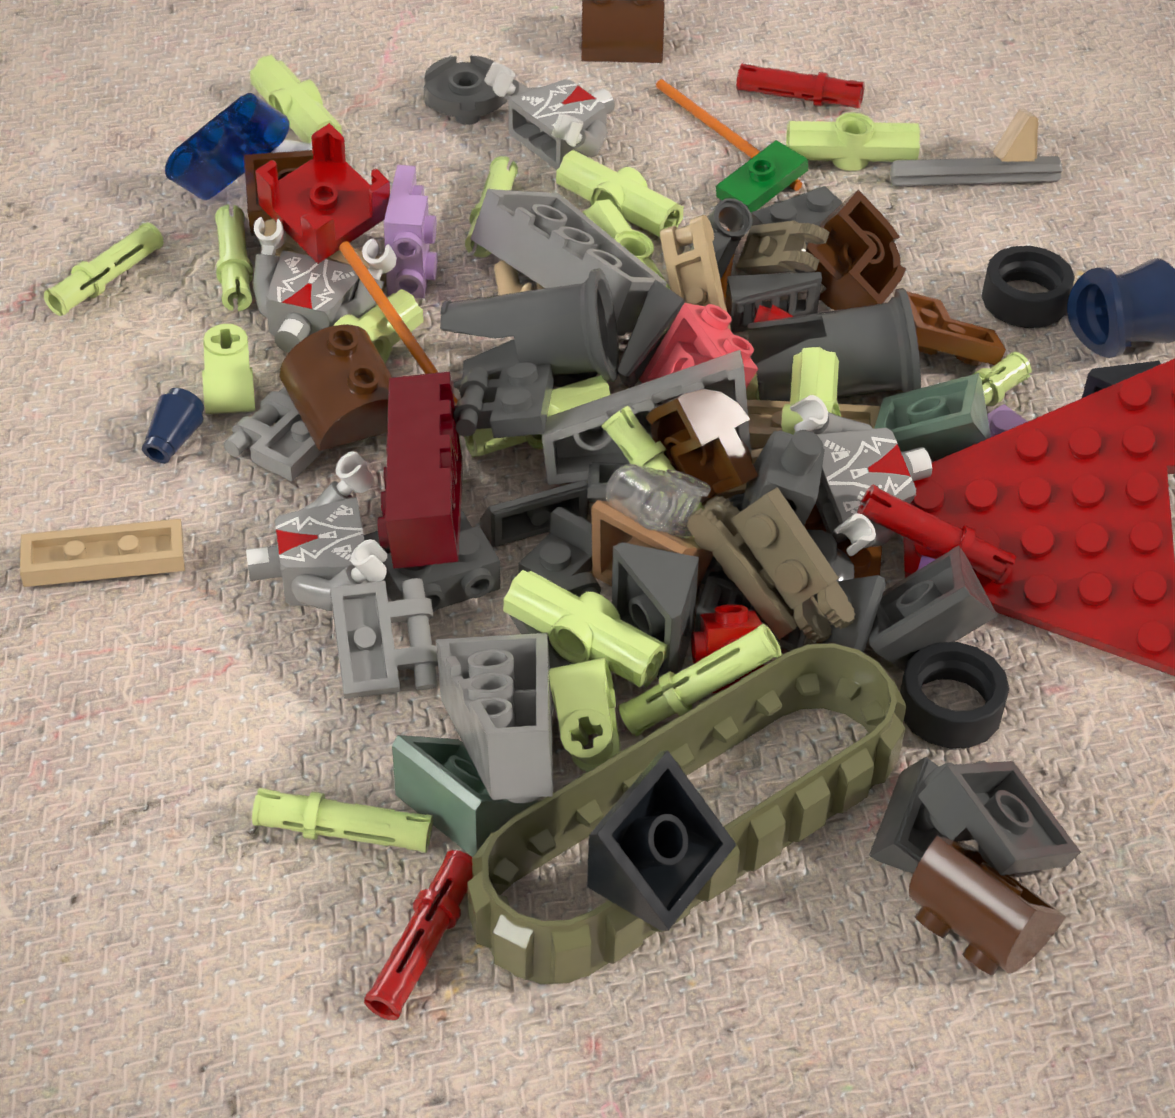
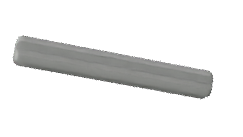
(974, 171)

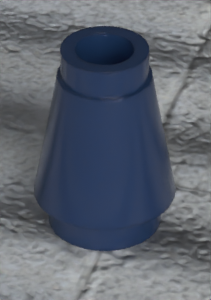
(173, 422)

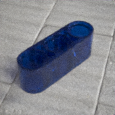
(217, 150)

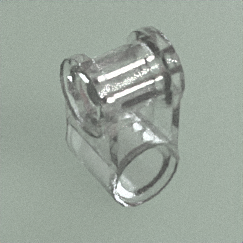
(656, 497)

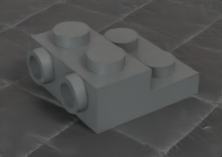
(454, 582)
(1000, 812)

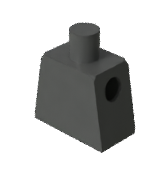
(791, 465)

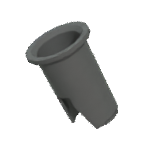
(555, 325)
(871, 342)

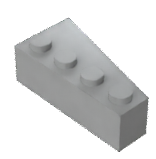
(560, 247)
(577, 436)
(502, 710)

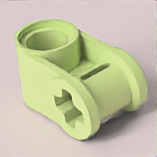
(227, 371)
(585, 706)

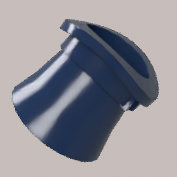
(1123, 308)

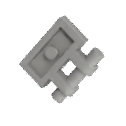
(280, 449)
(366, 638)

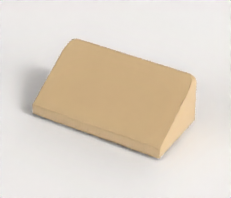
(1019, 139)

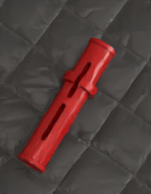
(809, 87)
(935, 533)
(434, 913)

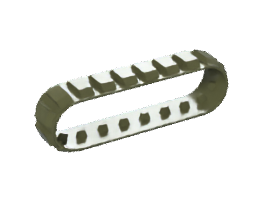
(803, 678)

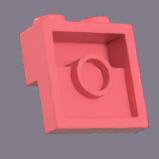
(697, 337)

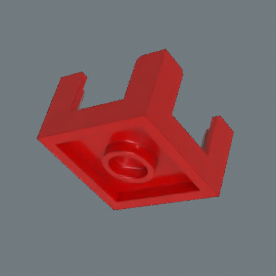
(323, 198)

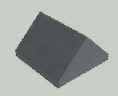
(658, 596)
(929, 608)

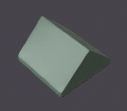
(938, 417)
(441, 781)

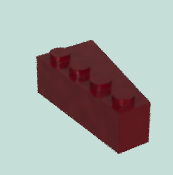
(421, 473)

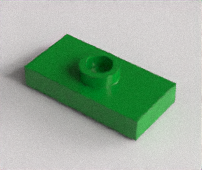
(763, 176)

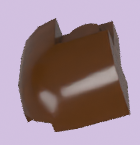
(859, 257)
(703, 439)

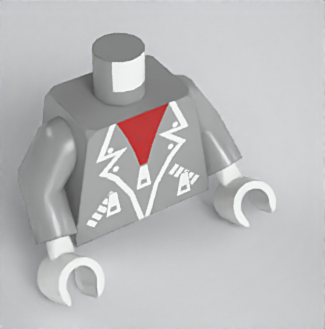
(553, 116)
(306, 295)
(852, 463)
(323, 543)

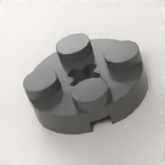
(461, 89)

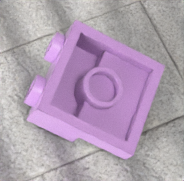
(409, 234)

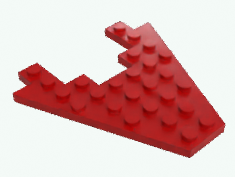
(1082, 512)

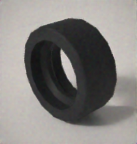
(1023, 307)
(962, 664)

